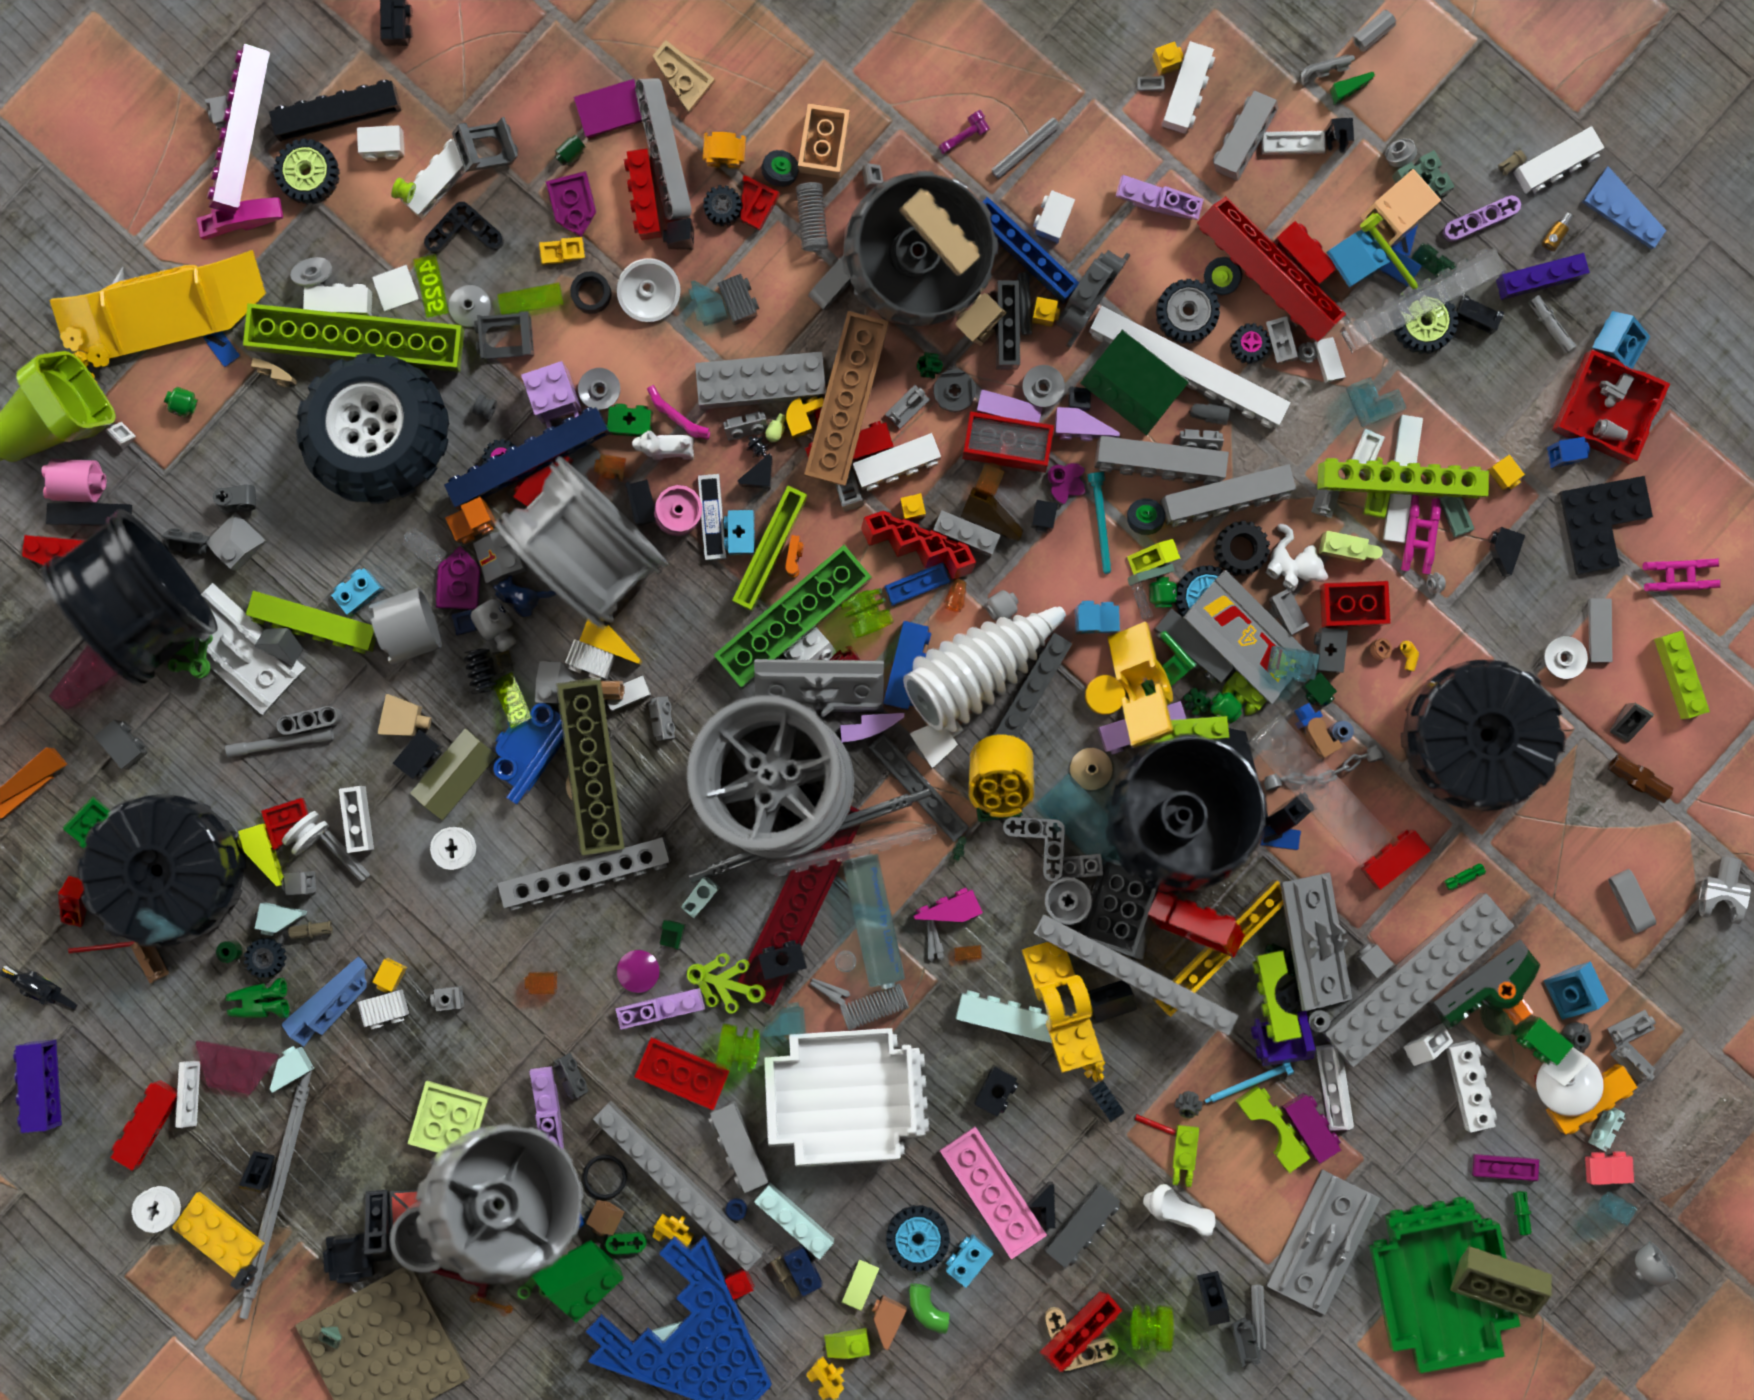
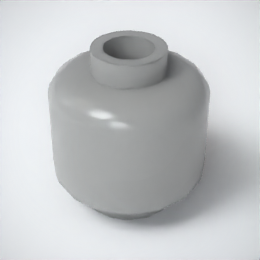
(1002, 605)

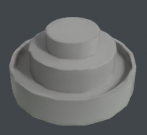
(1401, 152)

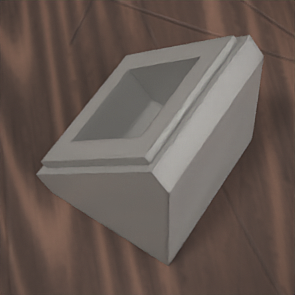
(872, 175)

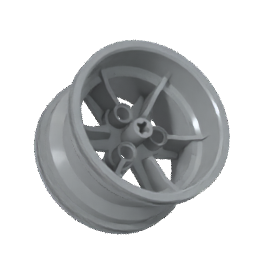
(725, 733)

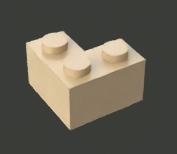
(980, 319)

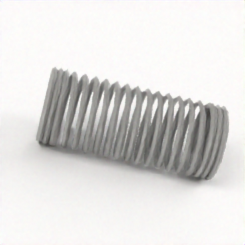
(811, 189)
(899, 1002)

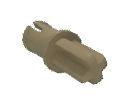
(310, 930)
(785, 1276)

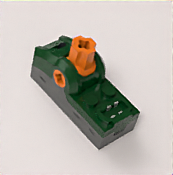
(1510, 971)

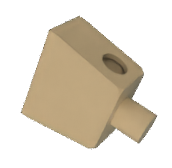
(401, 717)

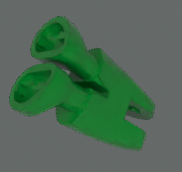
(256, 1001)

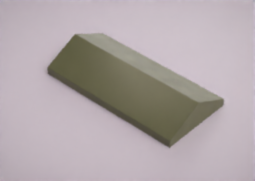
(454, 774)

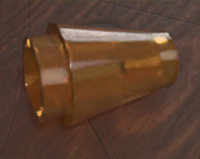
(956, 597)

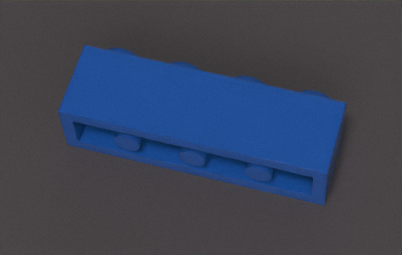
(910, 646)

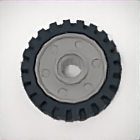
(1192, 295)

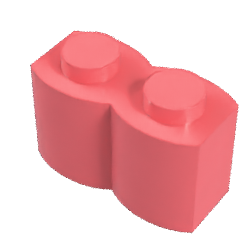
(1609, 1168)

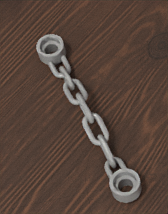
(1373, 754)

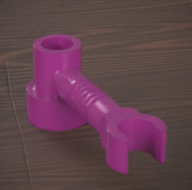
(977, 124)

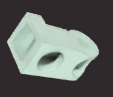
(700, 896)

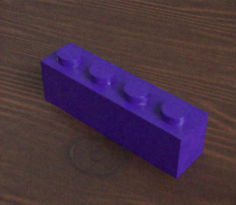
(1542, 276)

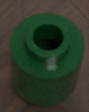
(569, 151)
(235, 951)

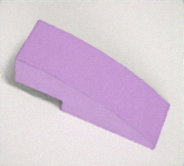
(1008, 407)
(870, 726)

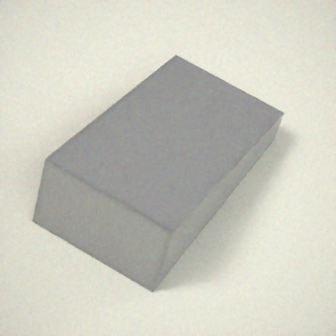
(1151, 83)

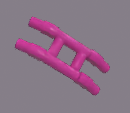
(692, 429)
(1428, 545)
(1690, 566)

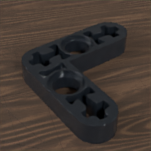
(460, 222)

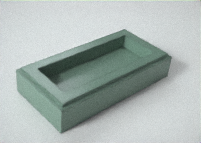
(1456, 515)
(1150, 574)

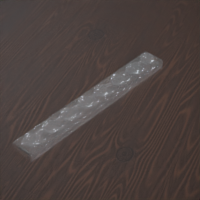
(843, 852)

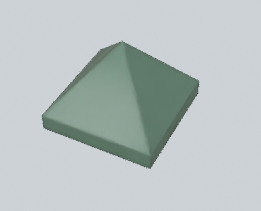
(330, 1336)

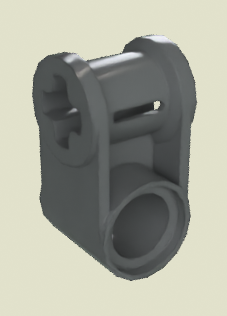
(235, 498)

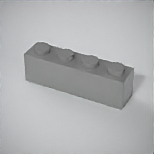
(1245, 135)
(739, 1147)

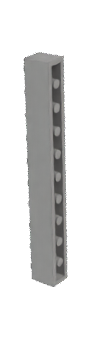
(1136, 975)
(678, 1186)

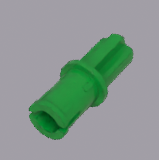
(1522, 1212)

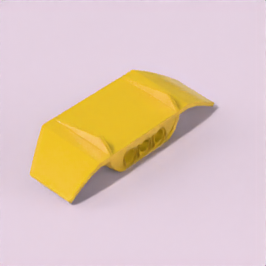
(163, 305)

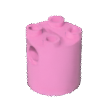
(73, 480)

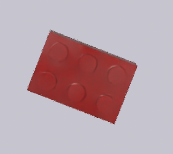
(1355, 604)

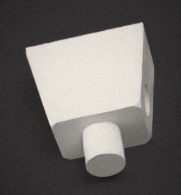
(935, 743)

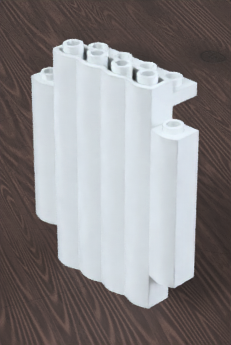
(845, 1097)

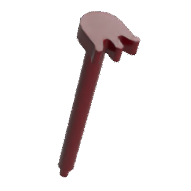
(483, 1287)

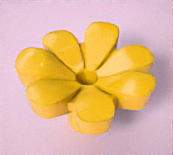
(1095, 1070)

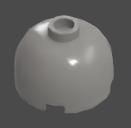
(1653, 1266)

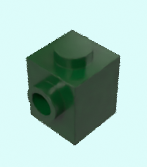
(1319, 691)

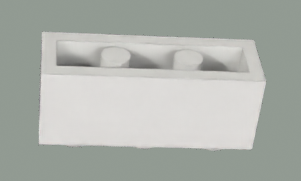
(339, 299)
(356, 819)

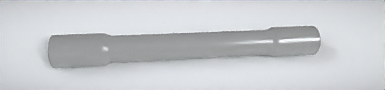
(244, 748)

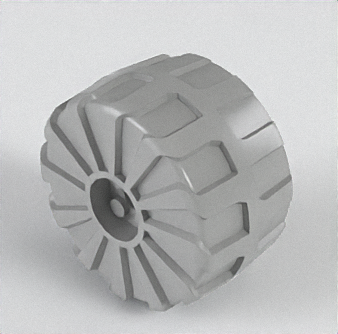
(535, 1197)

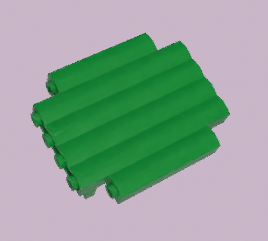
(1416, 1281)

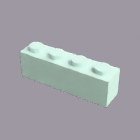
(794, 1220)

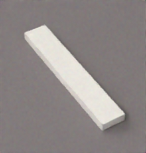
(1399, 504)

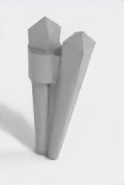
(934, 944)
(833, 992)

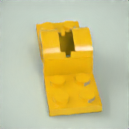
(1133, 661)
(1070, 1036)

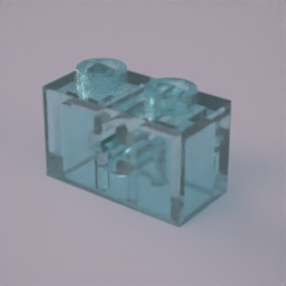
(1304, 661)

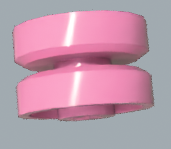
(690, 508)

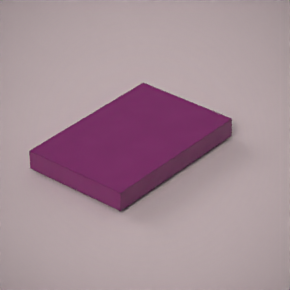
(608, 108)

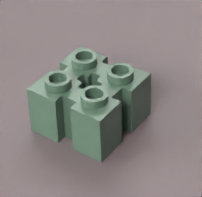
(1428, 170)

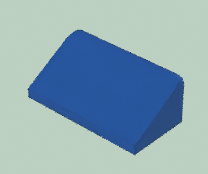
(1412, 267)

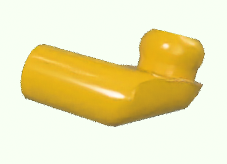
(1411, 655)

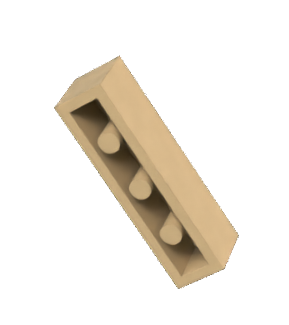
(939, 232)

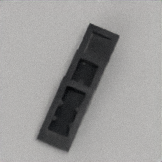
(82, 513)

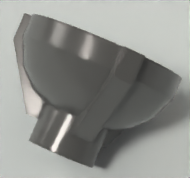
(1571, 1033)

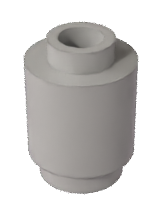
(1312, 1017)

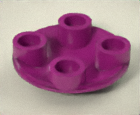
(638, 971)

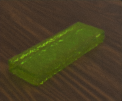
(530, 299)

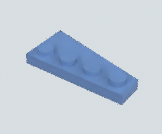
(1621, 207)

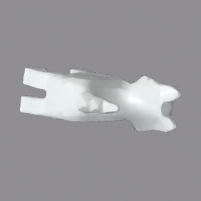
(664, 446)

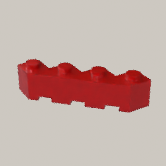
(909, 537)

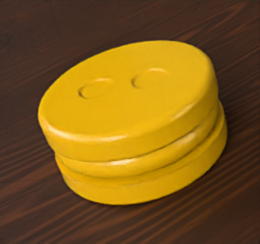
(1104, 695)

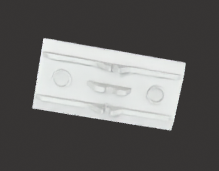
(237, 661)

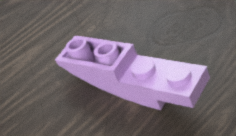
(1159, 199)
(660, 1008)
(547, 1104)

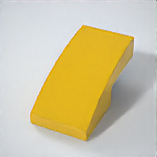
(561, 251)

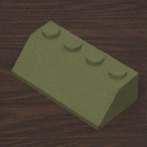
(1502, 1282)

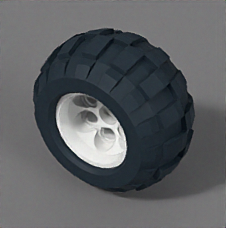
(351, 391)

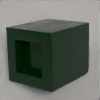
(672, 934)

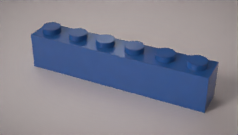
(1031, 254)

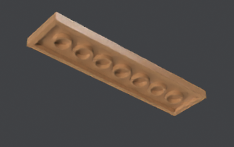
(846, 398)

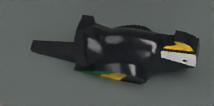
(36, 987)

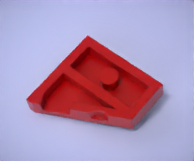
(757, 202)
(282, 818)

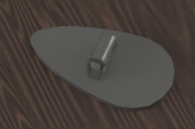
(585, 462)

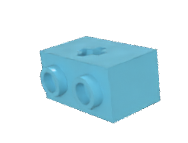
(740, 519)

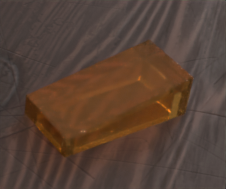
(968, 953)

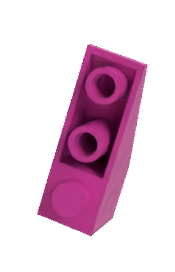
(957, 909)

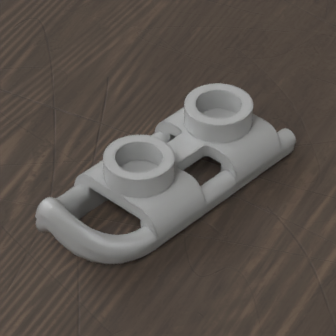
(1322, 68)

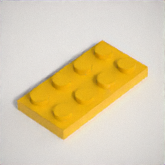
(218, 1234)

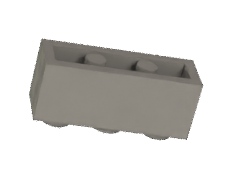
(974, 536)

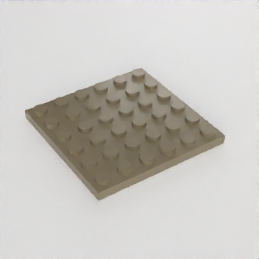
(388, 1344)

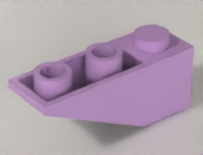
(1077, 423)

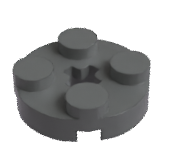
(944, 384)

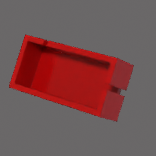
(1196, 924)

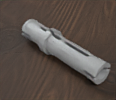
(1546, 316)

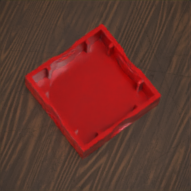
(1586, 406)

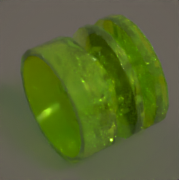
(867, 613)
(738, 1048)
(1152, 1328)

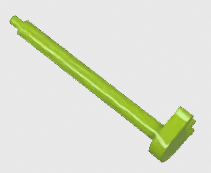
(1369, 225)

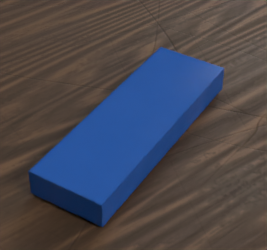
(917, 584)

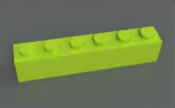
(770, 548)
(312, 621)

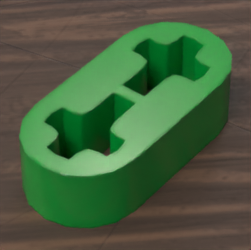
(626, 1248)

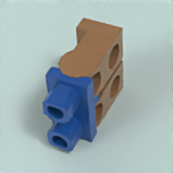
(1315, 731)

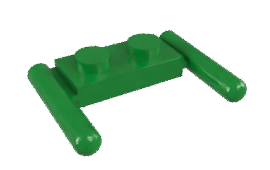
(1174, 667)

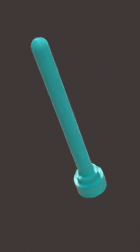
(1096, 480)

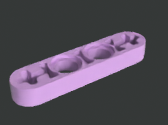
(1482, 220)

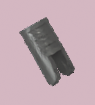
(1210, 413)

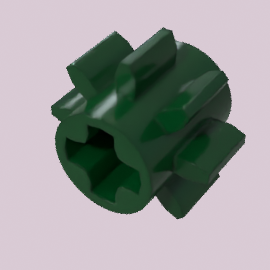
(929, 365)

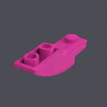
(248, 216)

